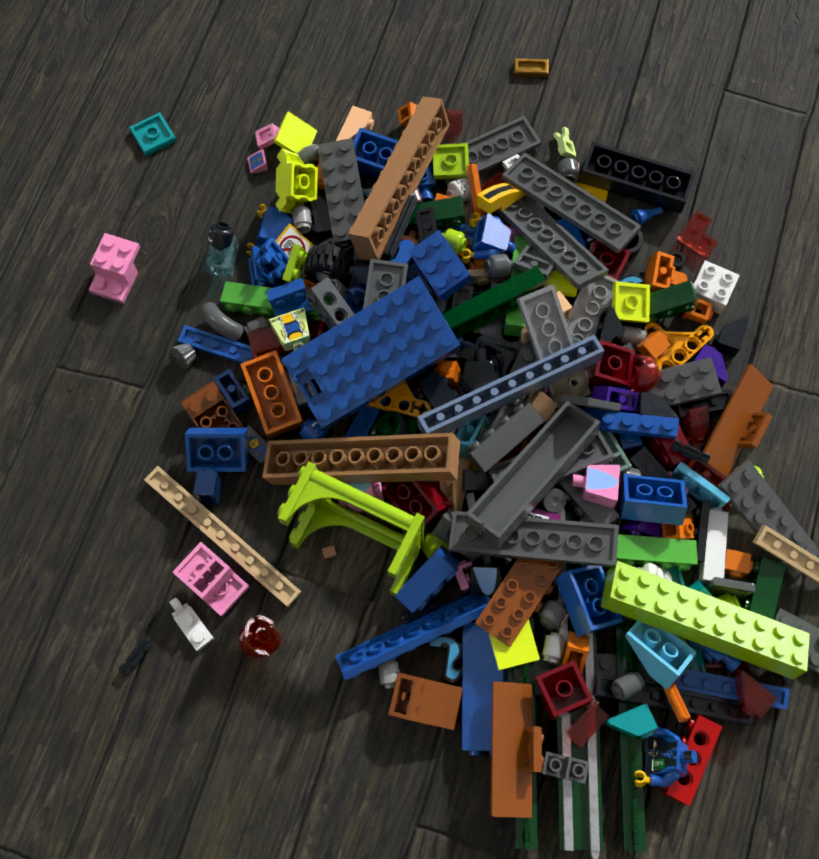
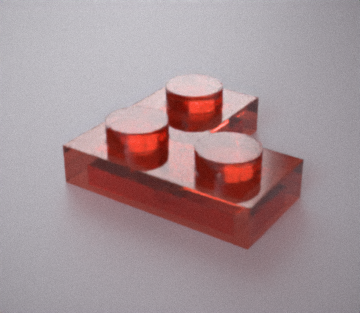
(694, 235)

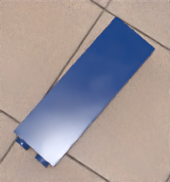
(478, 674)

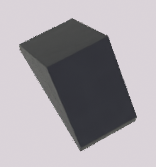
(608, 325)

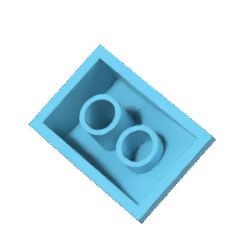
(660, 652)

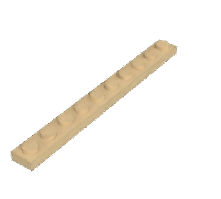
(223, 536)

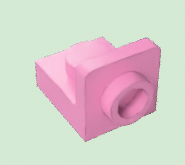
(266, 135)
(464, 578)

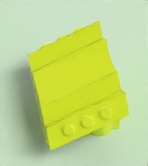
(294, 181)

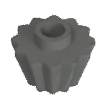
(183, 355)

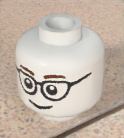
(459, 187)

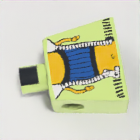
(291, 329)

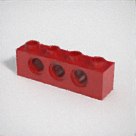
(709, 732)

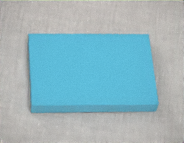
(700, 487)

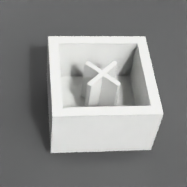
(715, 285)

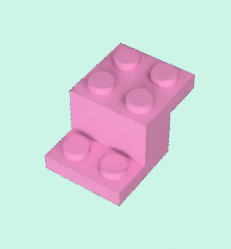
(114, 268)
(211, 579)

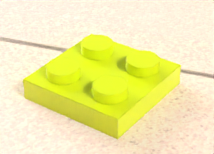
(631, 301)

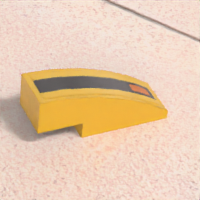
(498, 197)

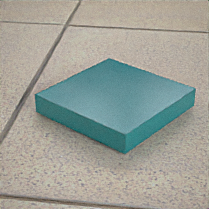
(153, 134)

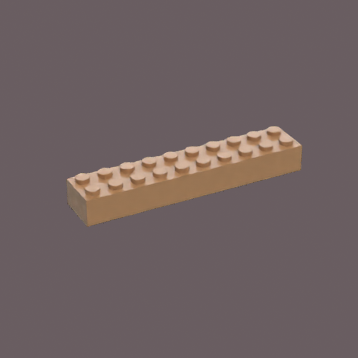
(399, 178)
(366, 458)

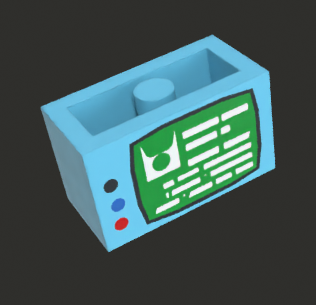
(471, 432)

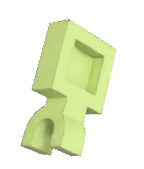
(565, 146)

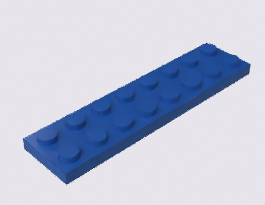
(409, 636)

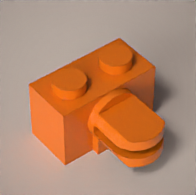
(661, 272)

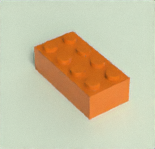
(272, 394)

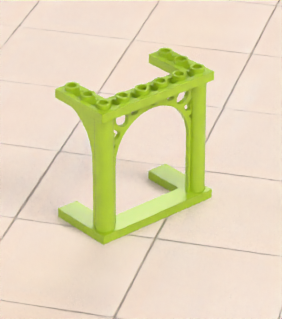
(318, 489)

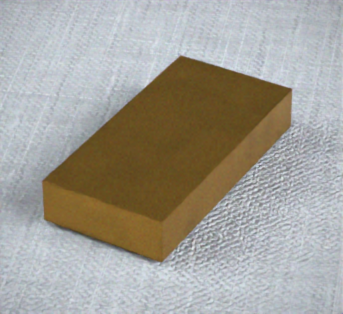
(531, 67)

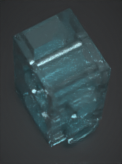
(226, 256)

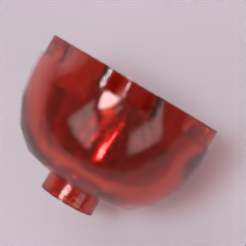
(644, 374)
(259, 637)

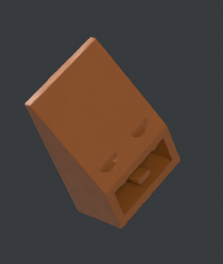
(210, 409)
(425, 701)

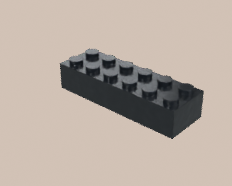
(637, 177)

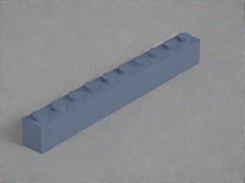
(511, 387)

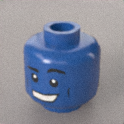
(312, 430)

